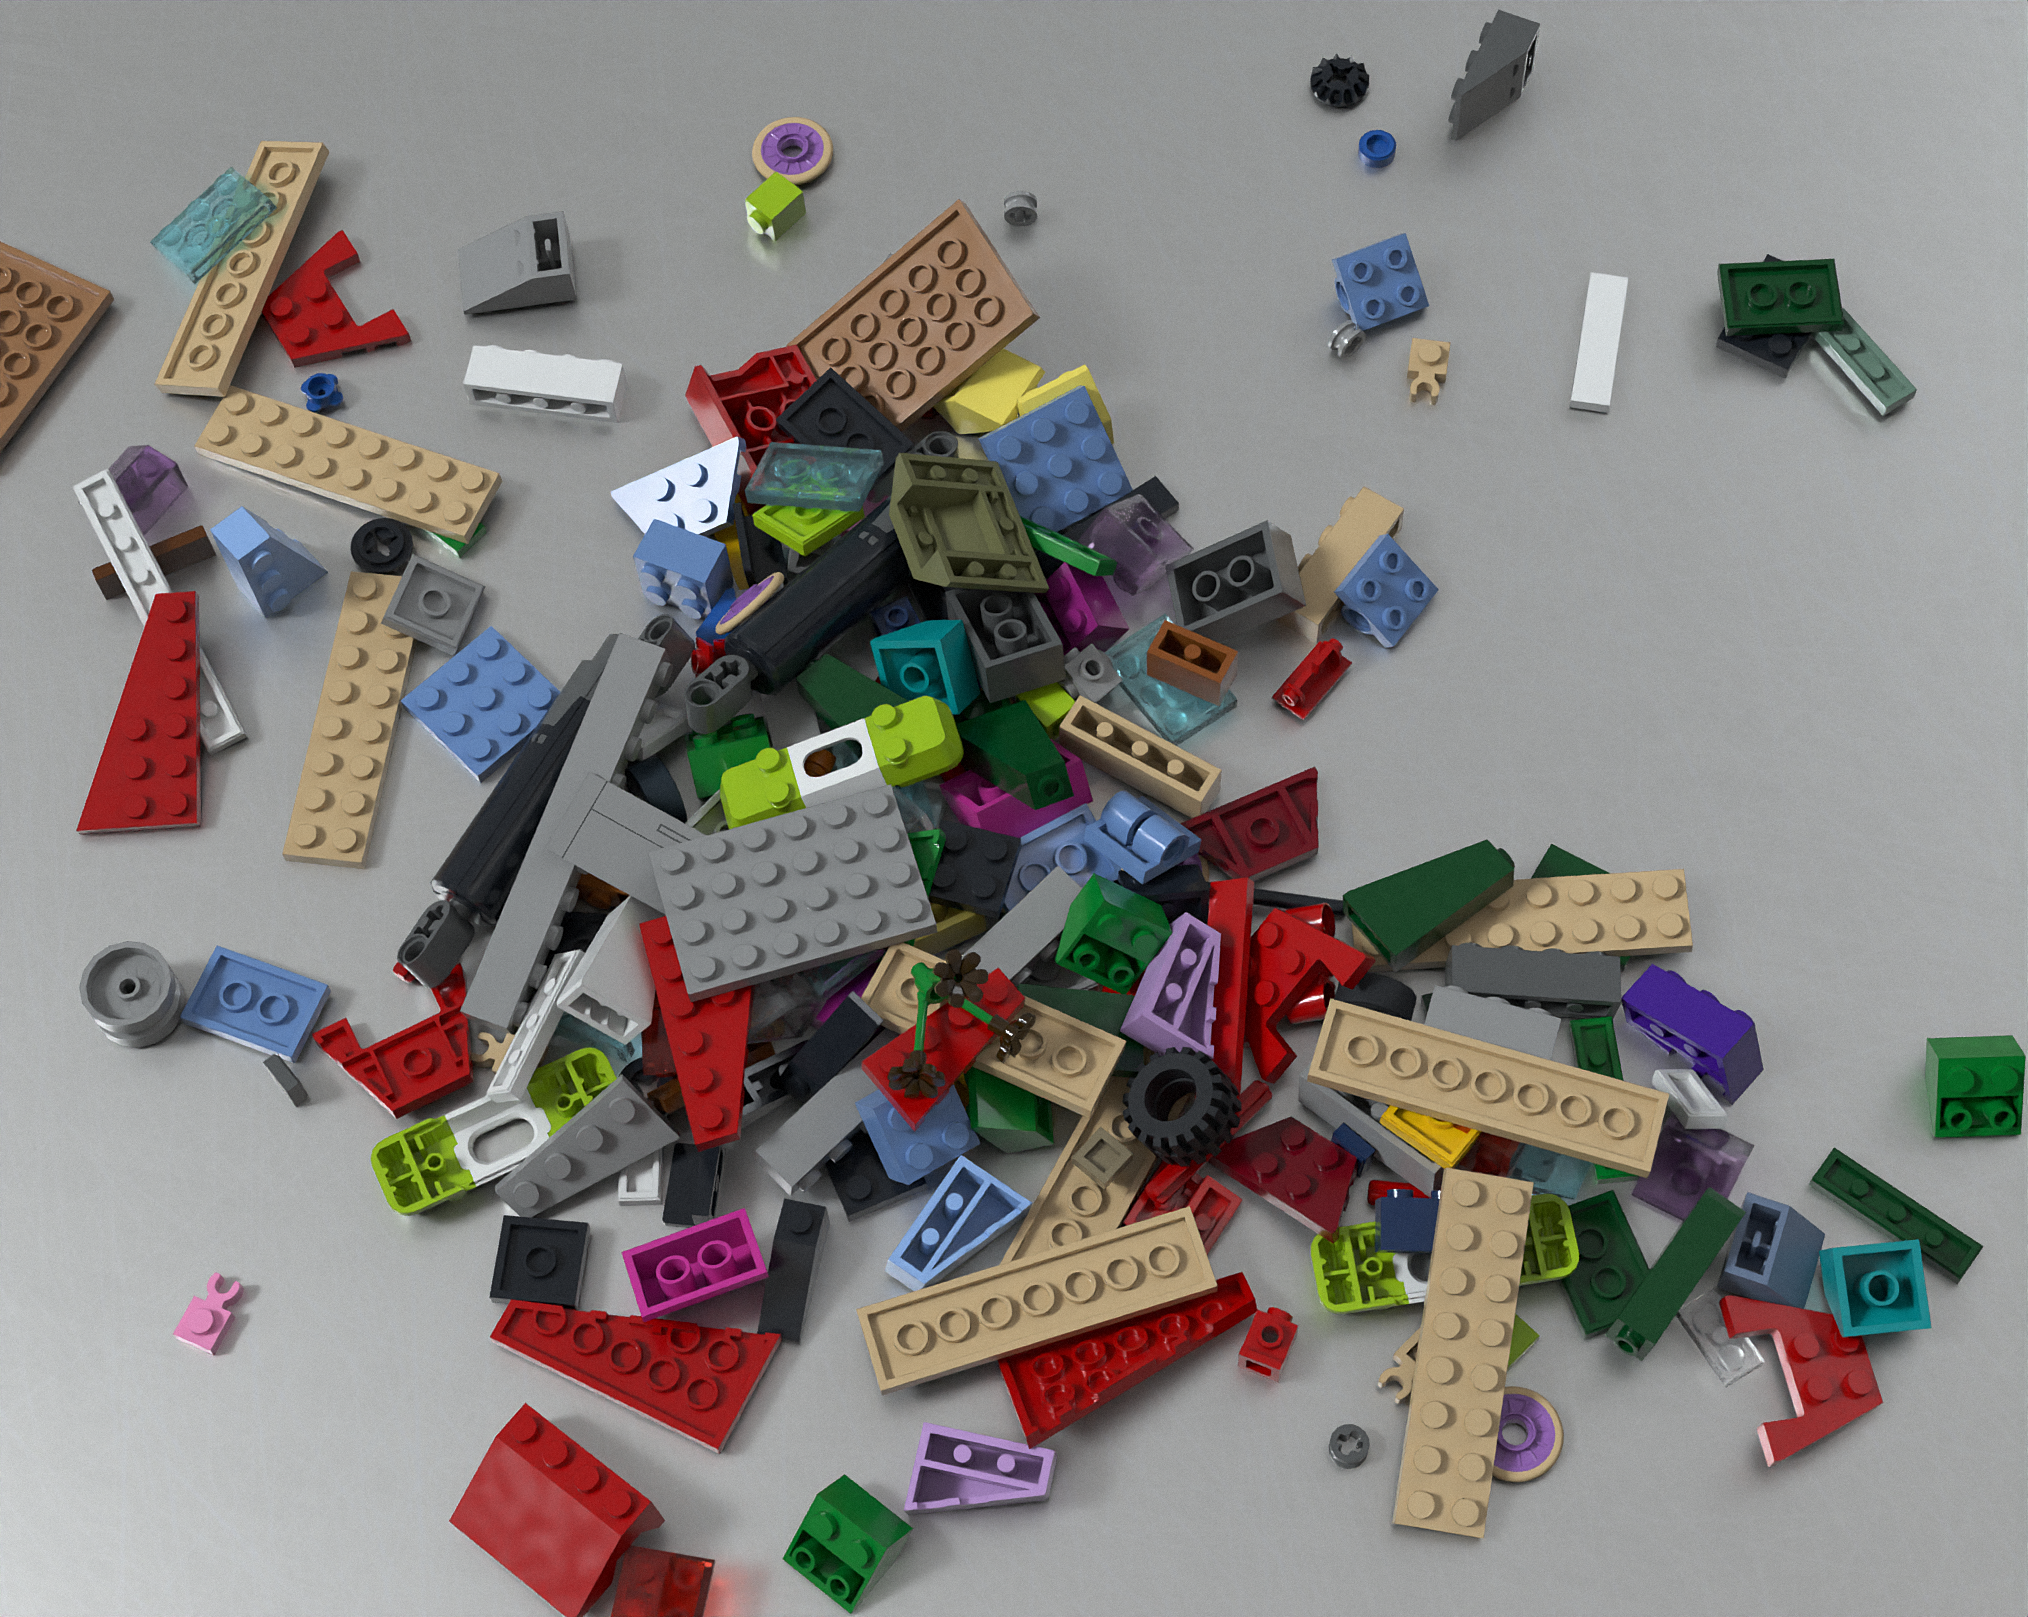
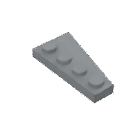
(592, 1145)

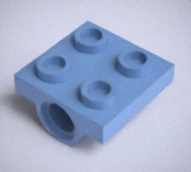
(1379, 282)
(1384, 592)
(1140, 837)

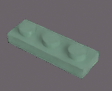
(1866, 365)

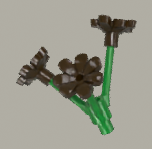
(952, 982)

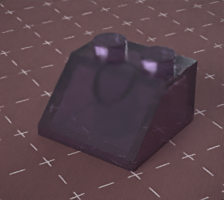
(147, 483)
(1138, 541)
(1690, 1163)

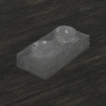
(1705, 1325)

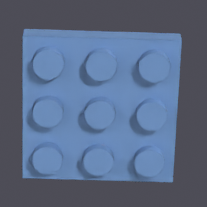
(1058, 461)
(482, 703)

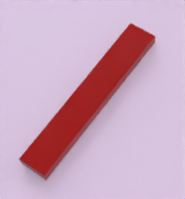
(1232, 917)

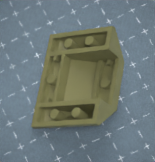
(961, 525)

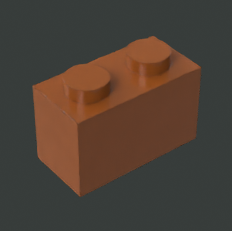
(1192, 663)

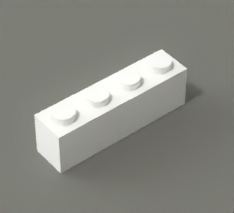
(545, 383)

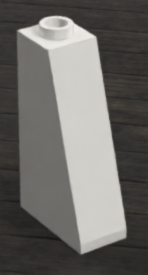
(614, 978)

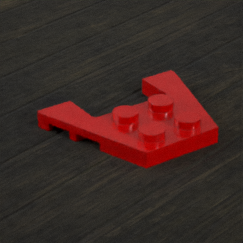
(312, 318)
(1282, 964)
(414, 1063)
(1824, 1372)

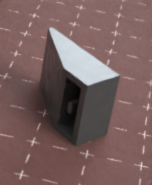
(1494, 72)

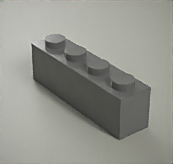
(1545, 979)

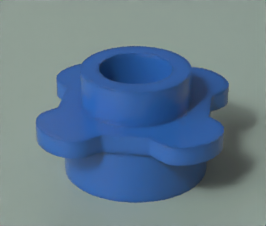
(321, 383)

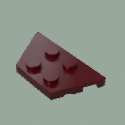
(1262, 829)
(1293, 1172)

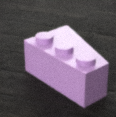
(1178, 991)
(975, 1471)

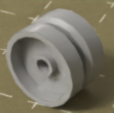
(132, 994)

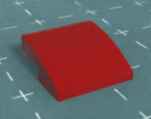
(1208, 1199)

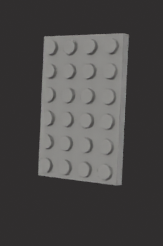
(792, 893)

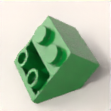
(724, 749)
(1111, 934)
(1975, 1085)
(1007, 1114)
(847, 1542)

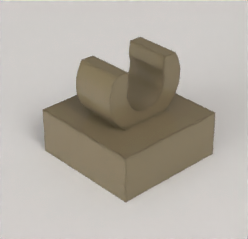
(1102, 1158)

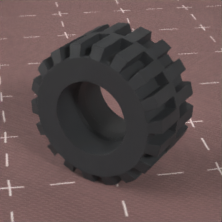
(1164, 1083)

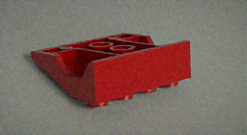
(748, 403)
(552, 1513)

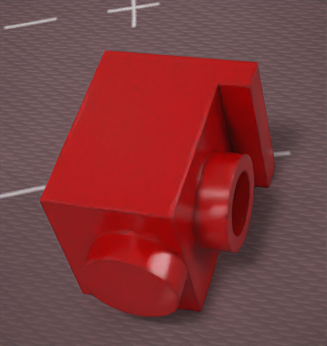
(1264, 1357)

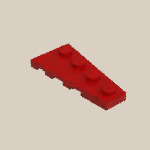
(950, 1043)

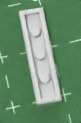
(1599, 342)
(534, 1031)

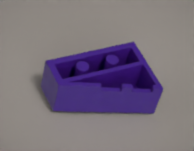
(1697, 1027)

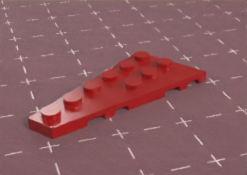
(153, 747)
(705, 1042)
(659, 1368)
(1083, 1372)

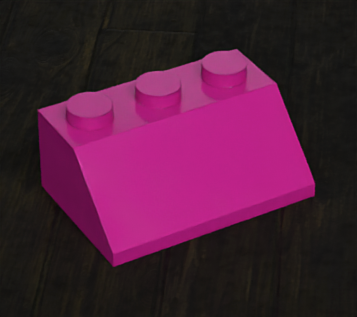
(992, 809)
(694, 1265)

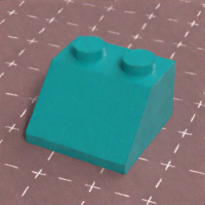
(928, 661)
(1876, 1287)

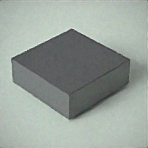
(286, 1079)

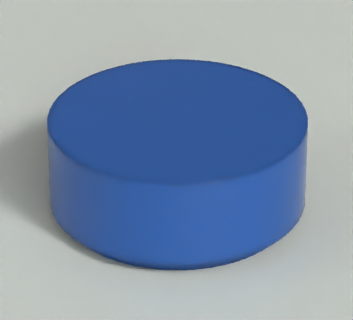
(1377, 148)

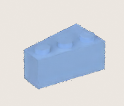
(265, 561)
(955, 1225)

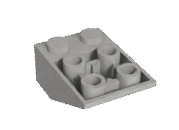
(518, 265)

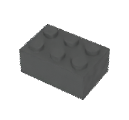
(1236, 583)
(1008, 640)

